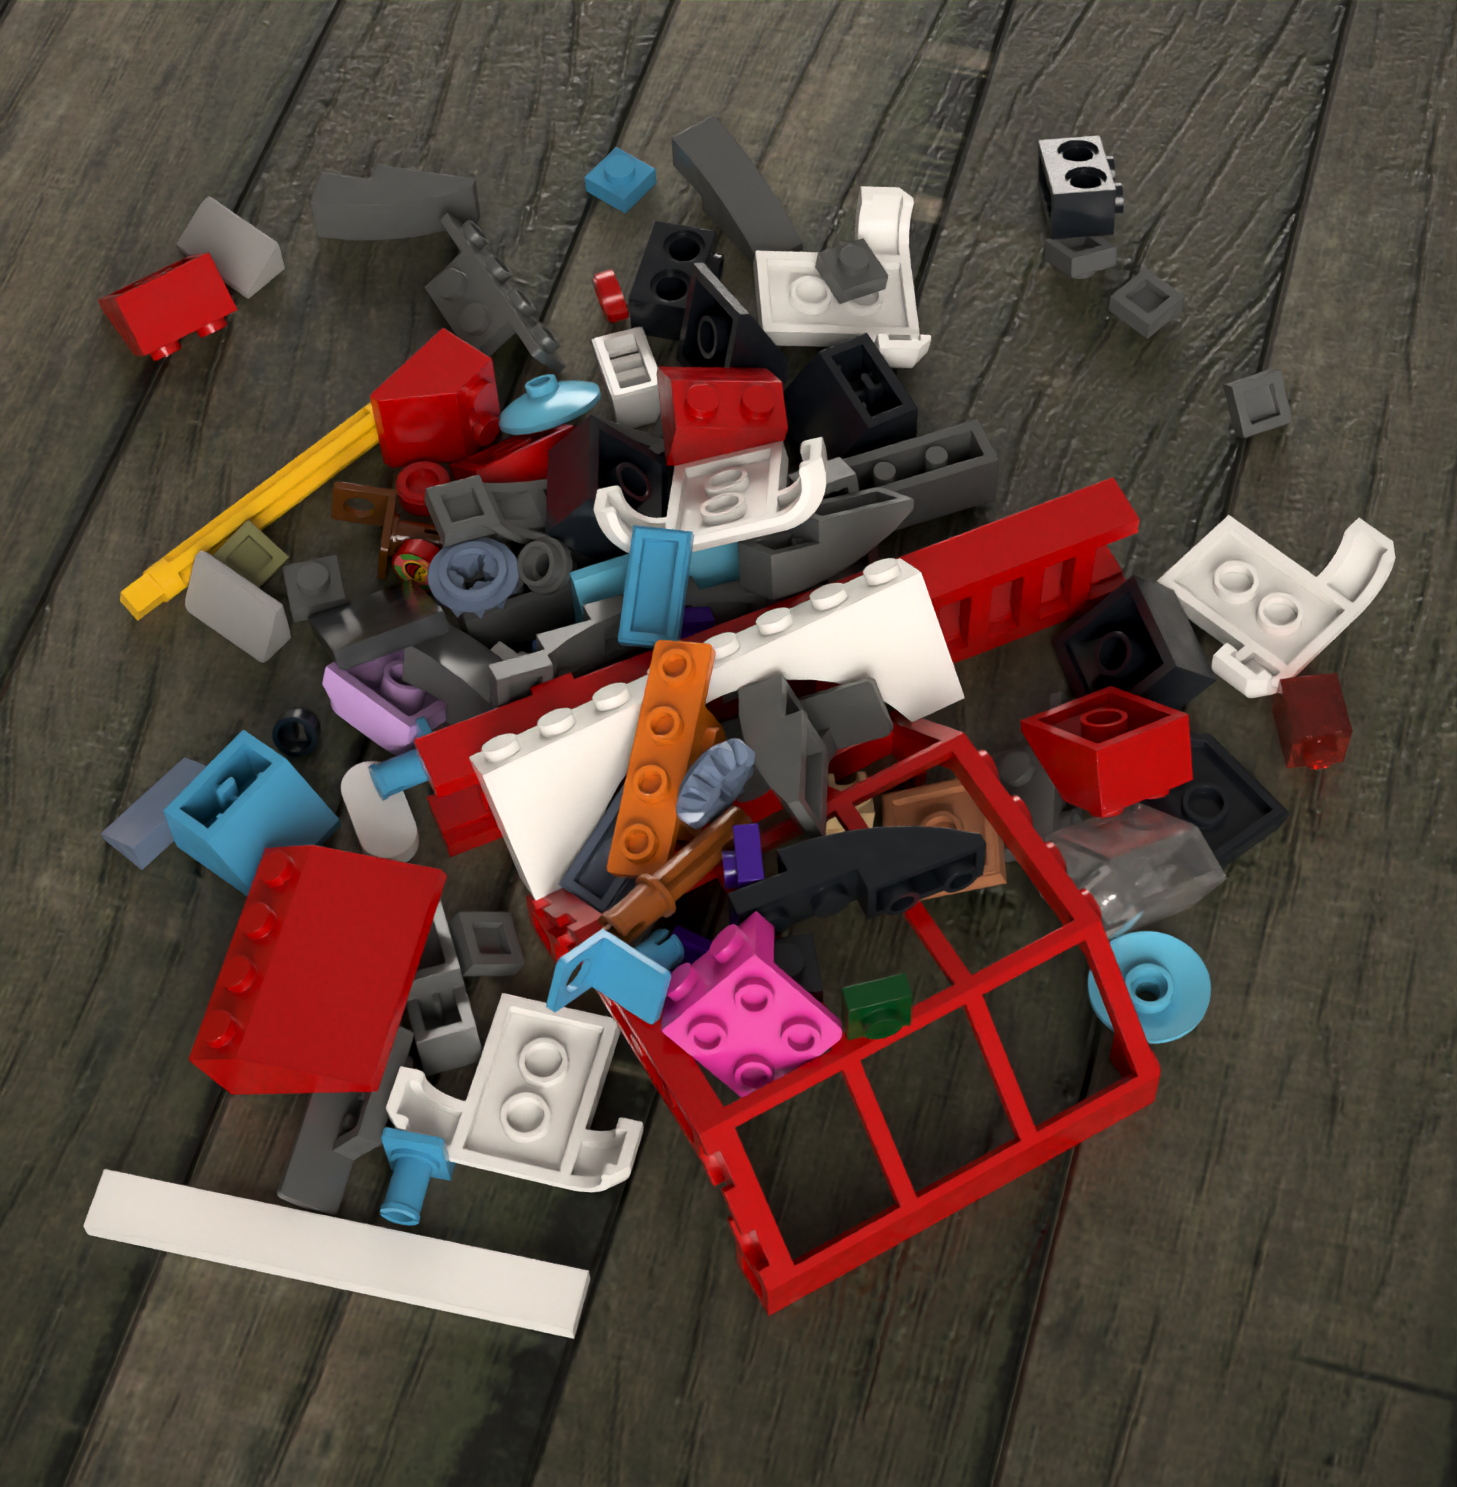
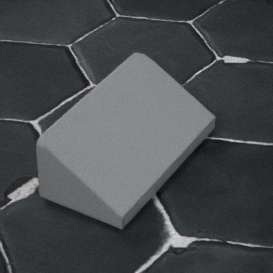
(239, 250)
(236, 608)

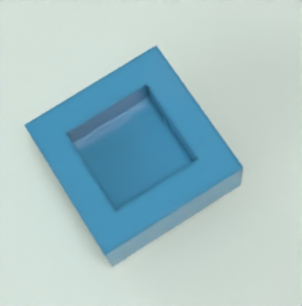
(620, 180)

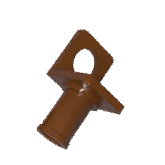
(383, 514)

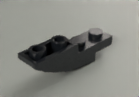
(876, 866)

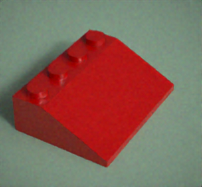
(317, 972)

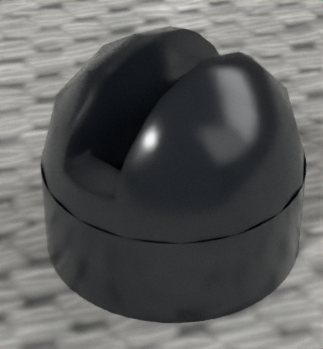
(286, 731)

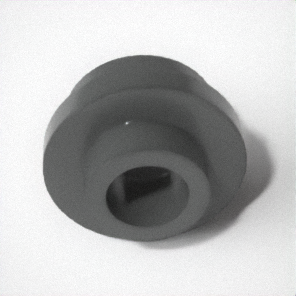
(534, 561)

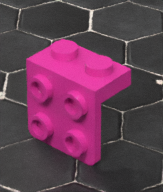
(745, 1012)

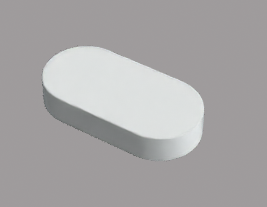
(382, 827)

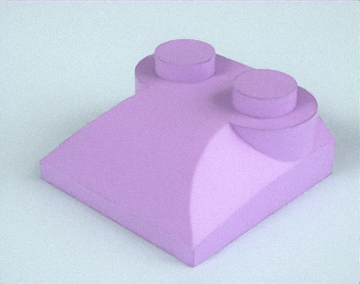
(381, 703)

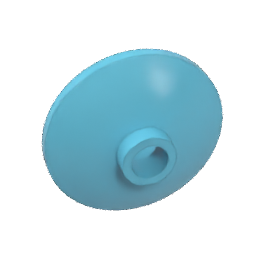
(548, 405)
(1168, 970)

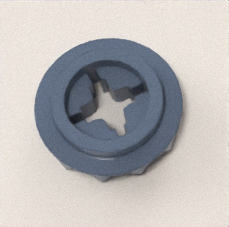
(464, 560)
(714, 782)

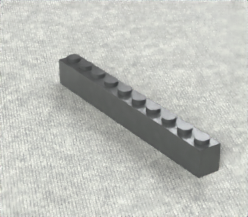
(937, 470)

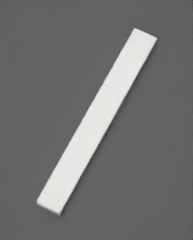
(338, 1253)

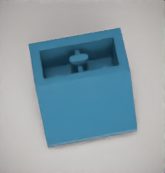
(246, 804)

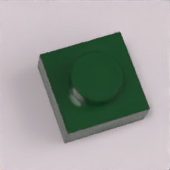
(876, 1007)

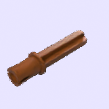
(657, 893)

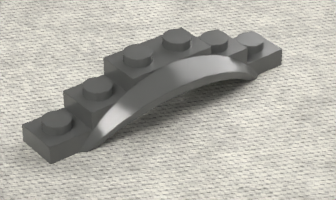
(503, 510)
(595, 644)

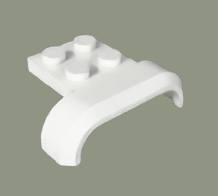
(802, 311)
(727, 497)
(1270, 607)
(529, 1101)

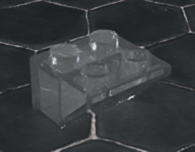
(1138, 865)

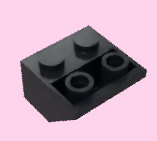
(849, 401)

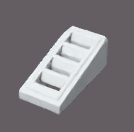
(629, 379)

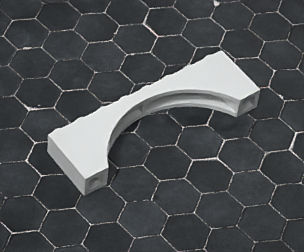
(560, 775)

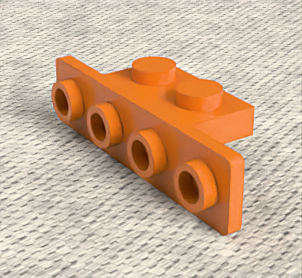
(668, 740)

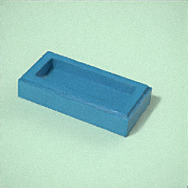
(655, 586)

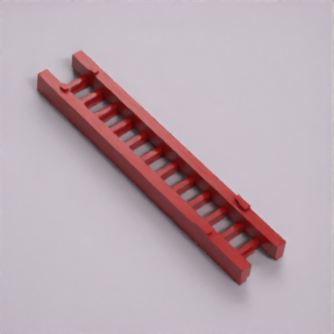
(981, 583)

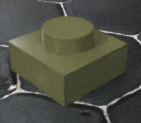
(252, 555)

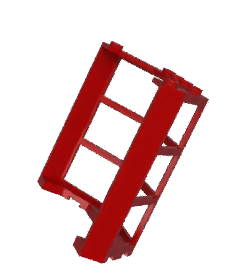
(761, 1253)

